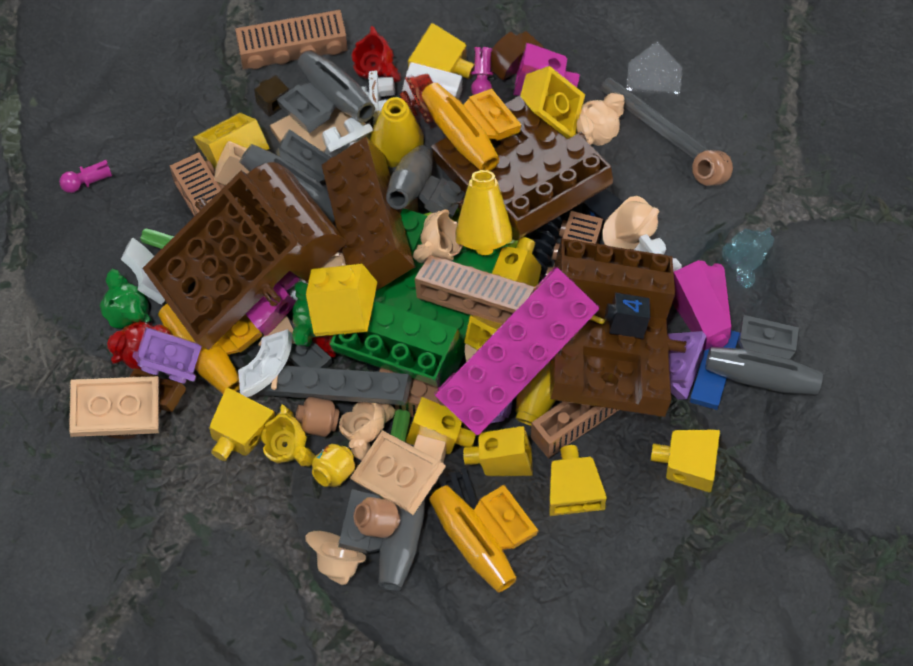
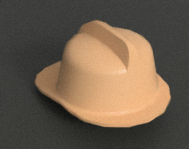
(630, 222)
(333, 561)

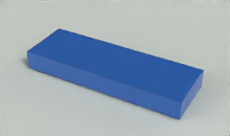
(709, 385)

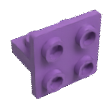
(167, 354)
(685, 365)

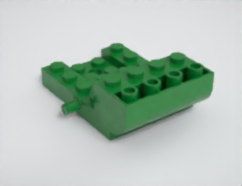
(413, 333)

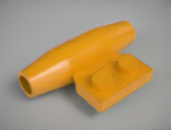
(473, 123)
(214, 363)
(485, 531)

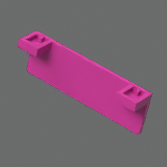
(517, 351)

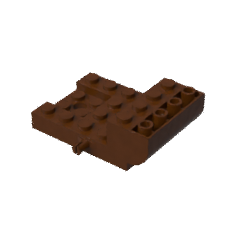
(536, 171)
(241, 249)
(593, 354)

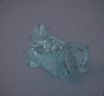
(747, 253)

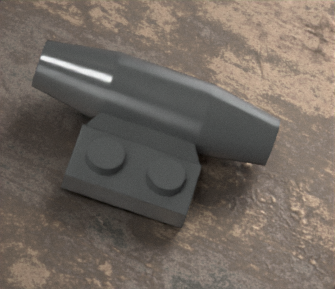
(327, 89)
(302, 160)
(415, 180)
(765, 359)
(395, 551)

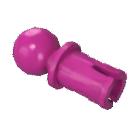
(482, 70)
(71, 182)

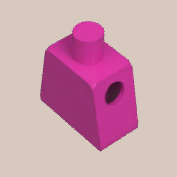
(538, 58)
(268, 317)

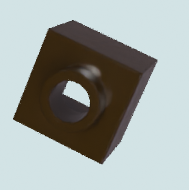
(267, 94)

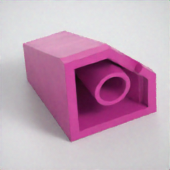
(703, 301)

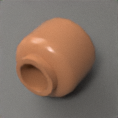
(712, 167)
(317, 416)
(376, 517)

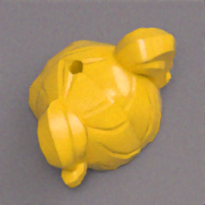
(286, 430)

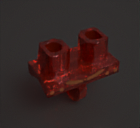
(417, 85)

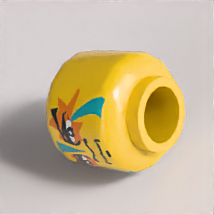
(333, 465)

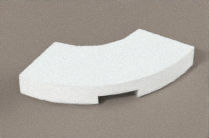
(136, 257)
(267, 363)

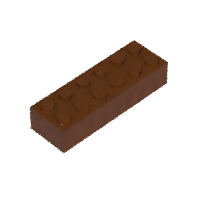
(373, 229)

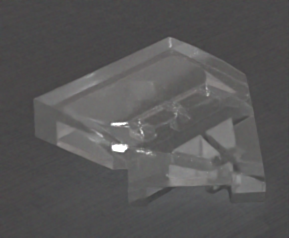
(654, 72)

